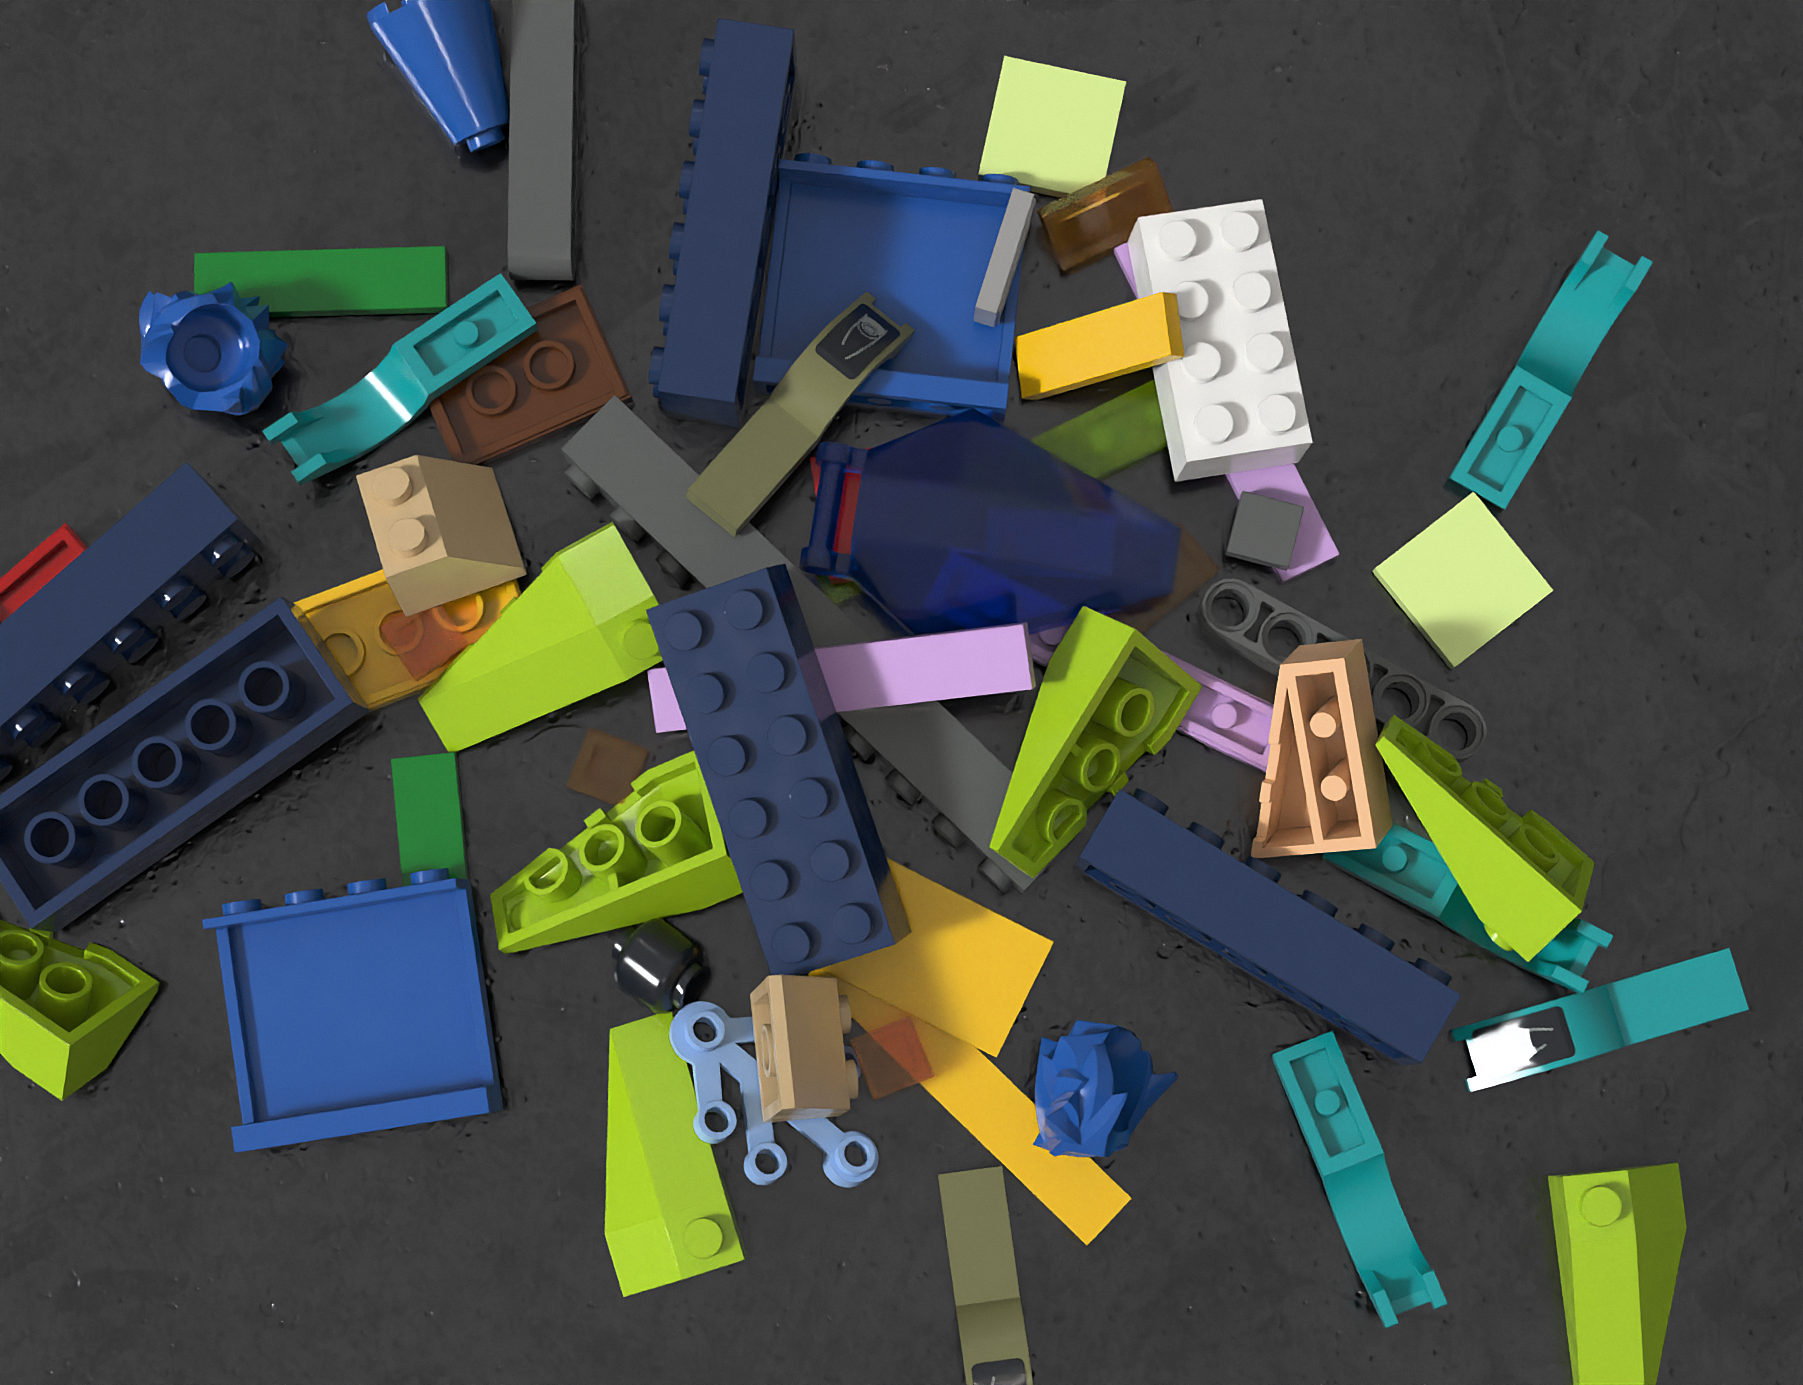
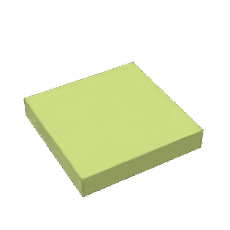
(1051, 127)
(1462, 580)

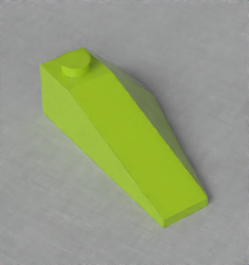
(628, 866)
(1512, 868)
(65, 1007)
(663, 1183)
(1618, 1268)

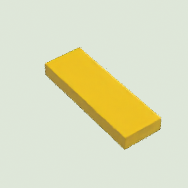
(1099, 346)

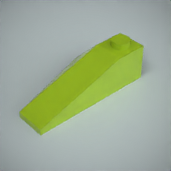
(551, 646)
(1094, 716)

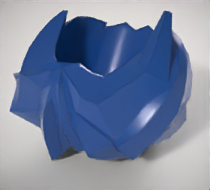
(211, 348)
(1093, 1090)

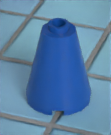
(451, 63)

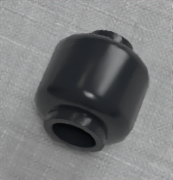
(660, 966)

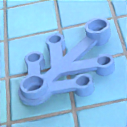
(725, 1053)

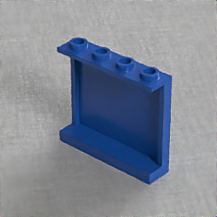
(917, 250)
(356, 1010)

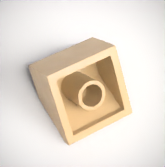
(439, 530)
(802, 1048)

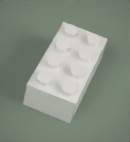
(1238, 388)

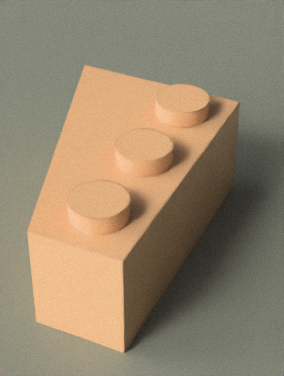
(1323, 765)

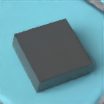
(1264, 530)

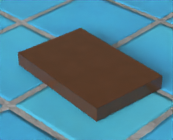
(533, 388)

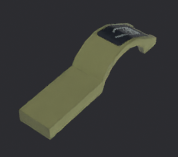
(796, 414)
(985, 1277)

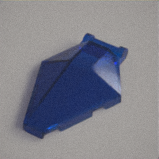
(985, 531)

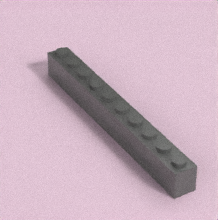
(918, 742)

